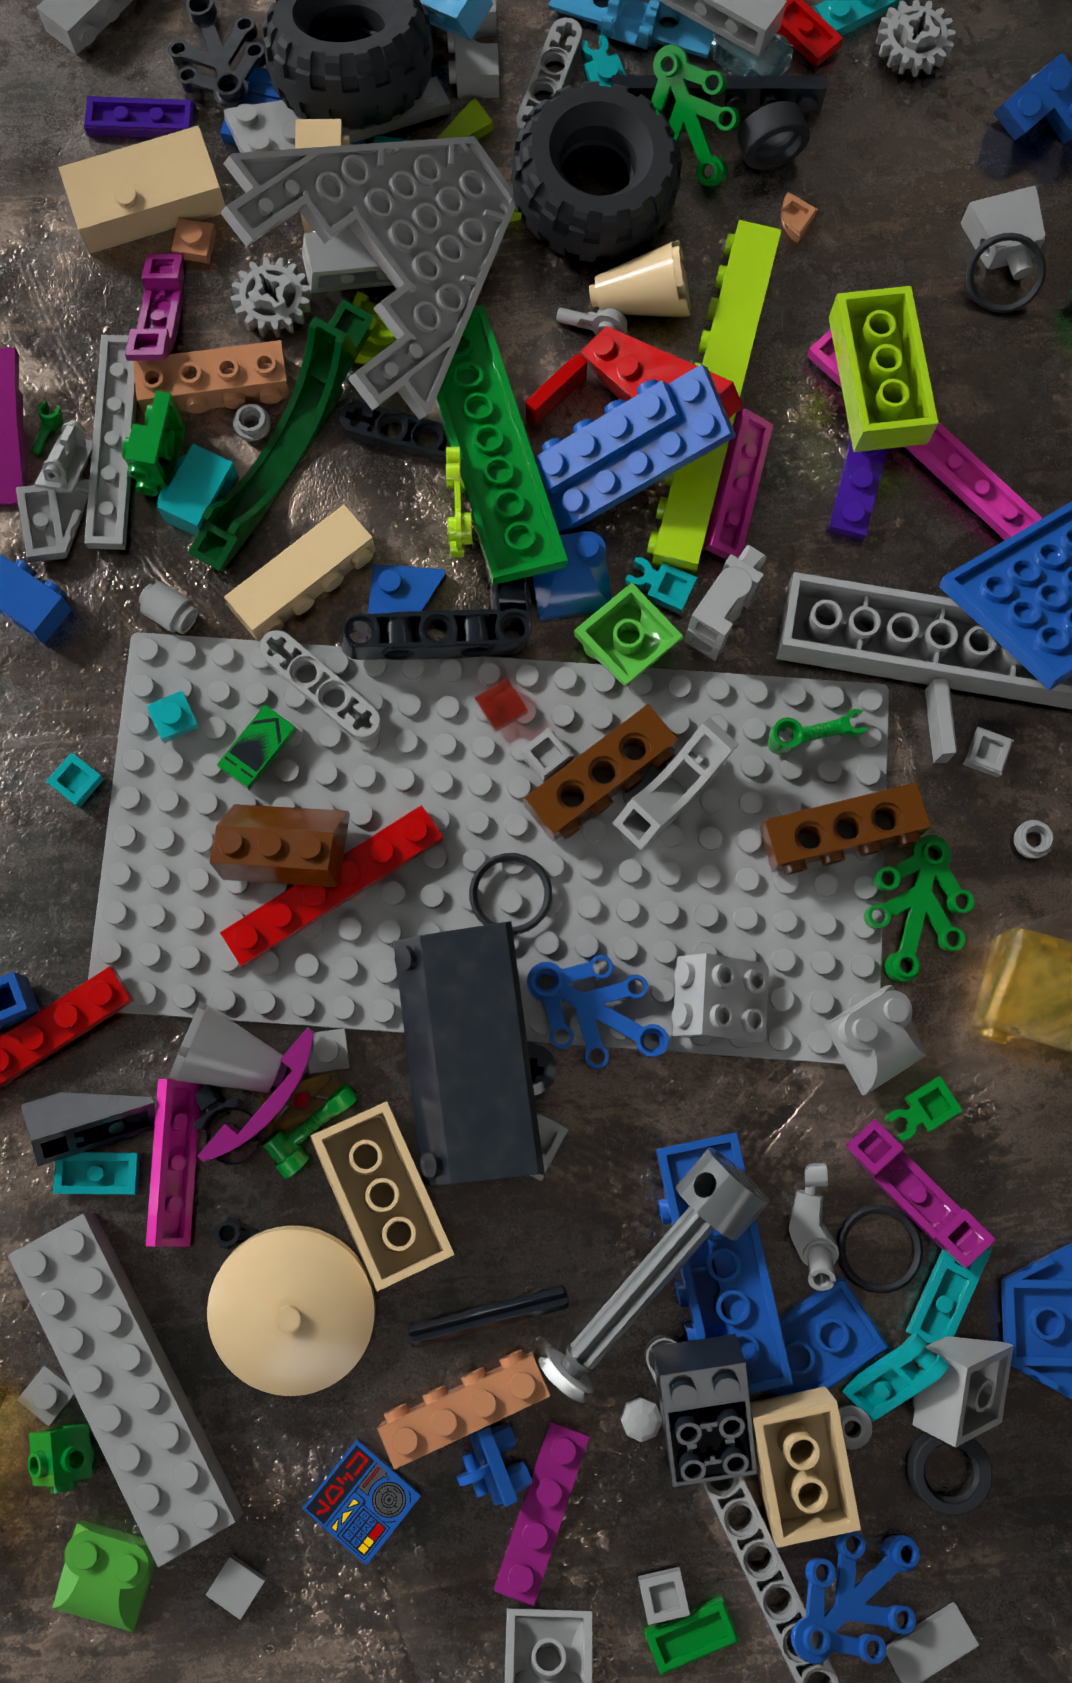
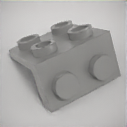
(720, 998)

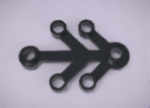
(229, 87)

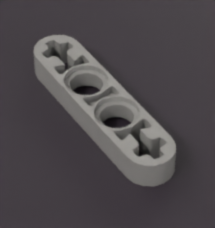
(552, 81)
(317, 689)

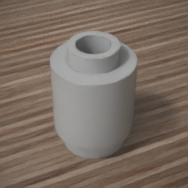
(168, 607)

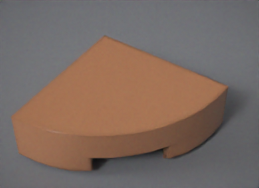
(797, 216)

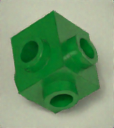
(60, 1457)

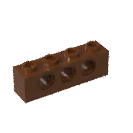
(642, 730)
(900, 804)

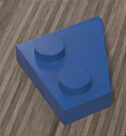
(402, 588)

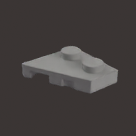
(50, 519)

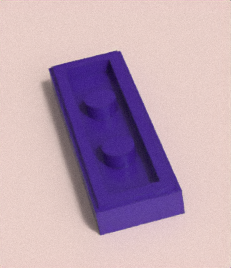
(137, 116)

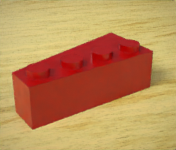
(626, 363)

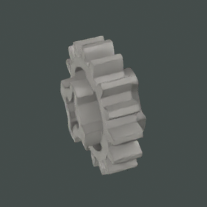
(932, 42)
(260, 308)

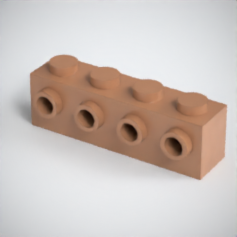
(216, 377)
(464, 1409)

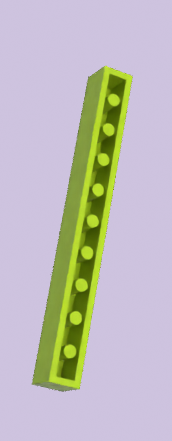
(727, 354)

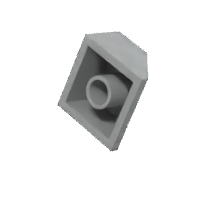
(969, 1393)

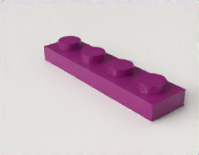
(541, 1513)

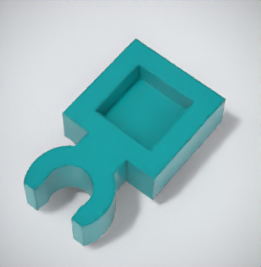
(599, 65)
(666, 587)

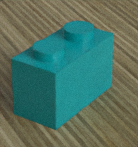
(198, 482)

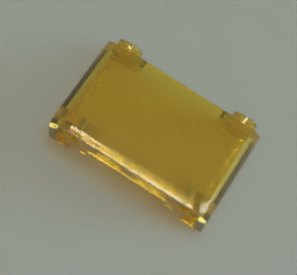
(1027, 990)

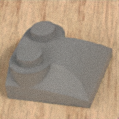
(876, 1038)
(548, 1646)

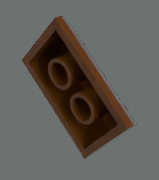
(280, 845)

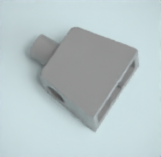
(1006, 213)

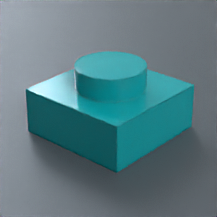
(172, 716)
(75, 780)

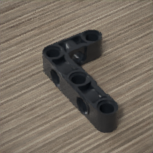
(465, 631)

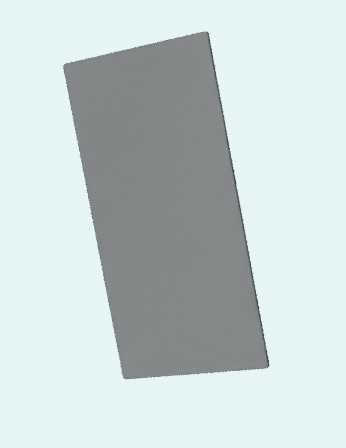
(684, 894)

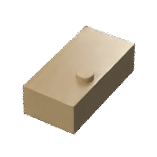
(142, 189)
(381, 1196)

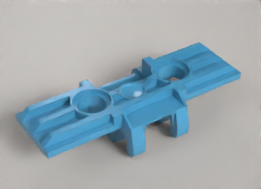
(639, 25)

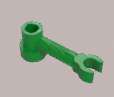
(795, 734)
(286, 1148)

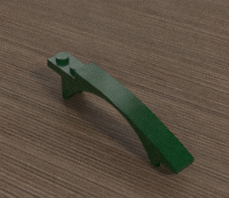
(326, 362)

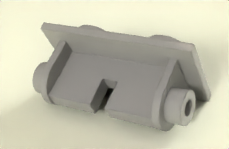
(66, 459)

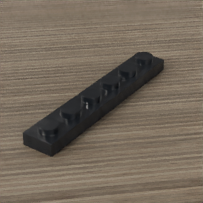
(741, 92)

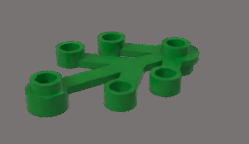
(689, 107)
(920, 903)

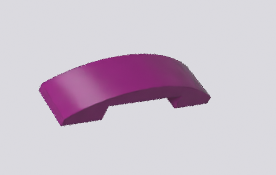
(159, 310)
(230, 1137)
(919, 1195)

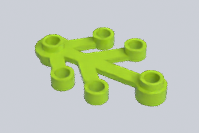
(461, 525)

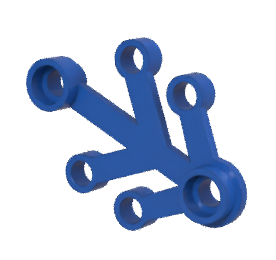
(590, 1007)
(851, 1601)

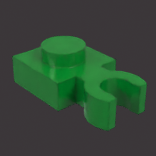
(928, 1106)

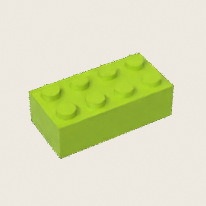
(882, 369)

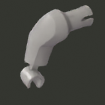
(809, 1233)

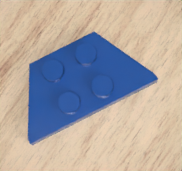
(1040, 1319)

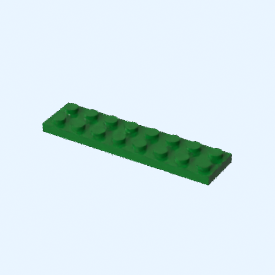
(497, 460)

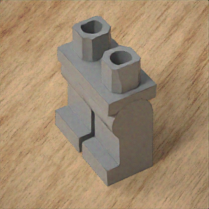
(724, 602)

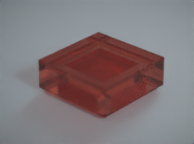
(501, 705)

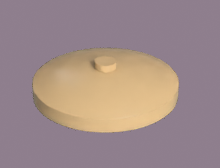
(291, 1310)

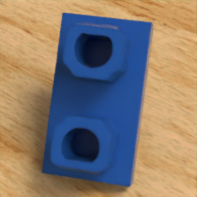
(501, 1481)

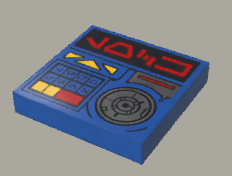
(362, 1501)

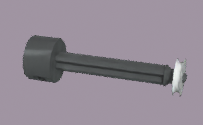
(718, 1199)

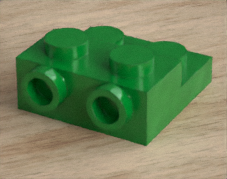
(156, 446)

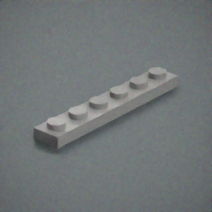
(108, 471)

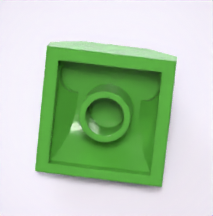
(627, 635)
(105, 1576)

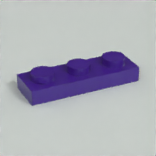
(856, 493)

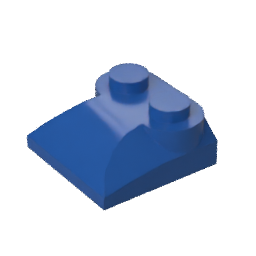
(579, 587)

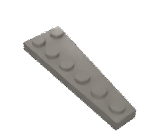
(273, 124)

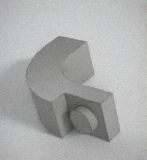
(676, 785)

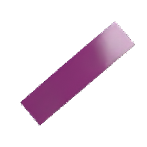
(12, 437)

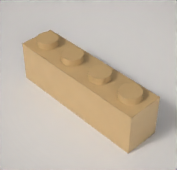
(301, 573)

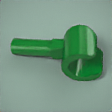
(48, 423)

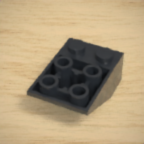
(705, 1409)

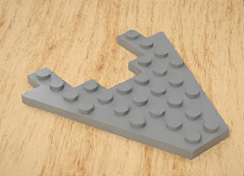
(424, 215)

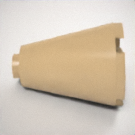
(646, 285)

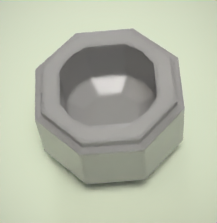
(641, 1419)

